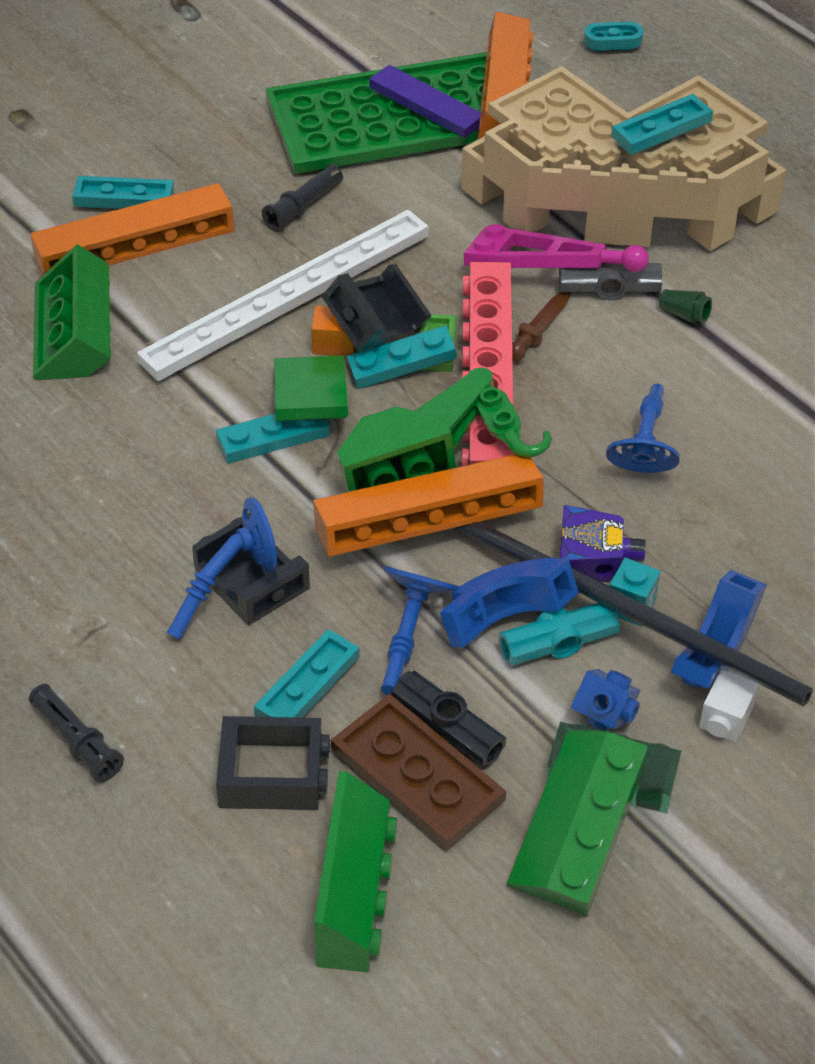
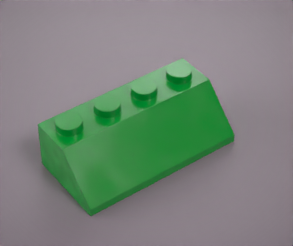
(72, 317)
(579, 818)
(353, 877)

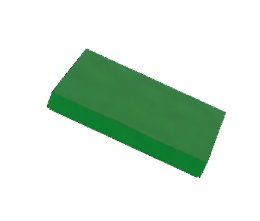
(310, 388)

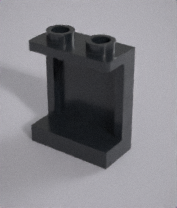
(376, 308)
(245, 584)

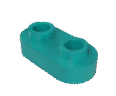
(613, 36)

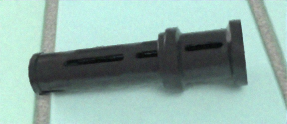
(293, 203)
(95, 752)

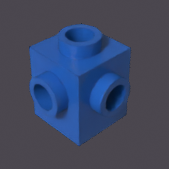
(607, 699)

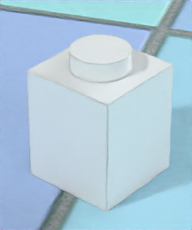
(728, 705)

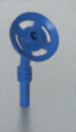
(643, 452)
(254, 536)
(403, 643)

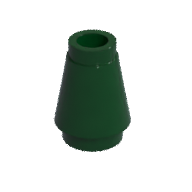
(688, 305)

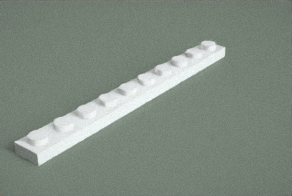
(280, 295)

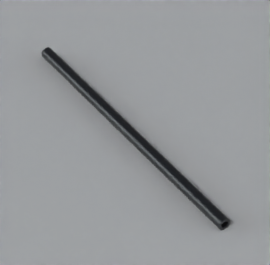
(651, 618)

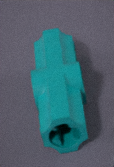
(558, 633)

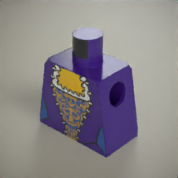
(596, 542)

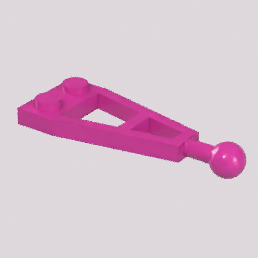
(495, 242)

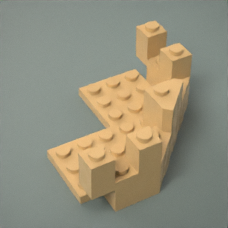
(561, 156)

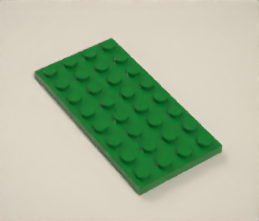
(350, 123)

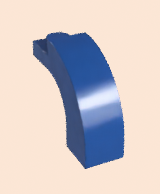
(505, 591)
(727, 622)

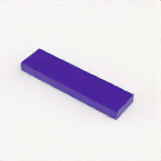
(426, 100)

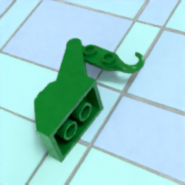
(423, 441)

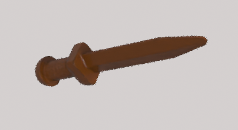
(531, 333)

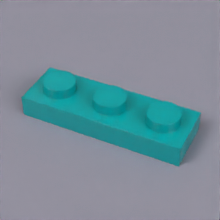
(661, 124)
(118, 192)
(402, 357)
(267, 435)
(309, 677)

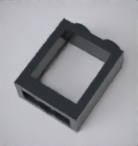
(271, 792)

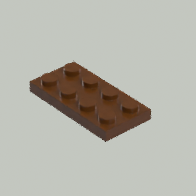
(418, 771)

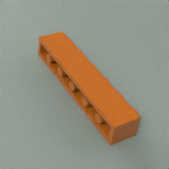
(506, 62)
(139, 228)
(427, 504)

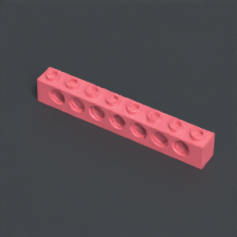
(489, 347)

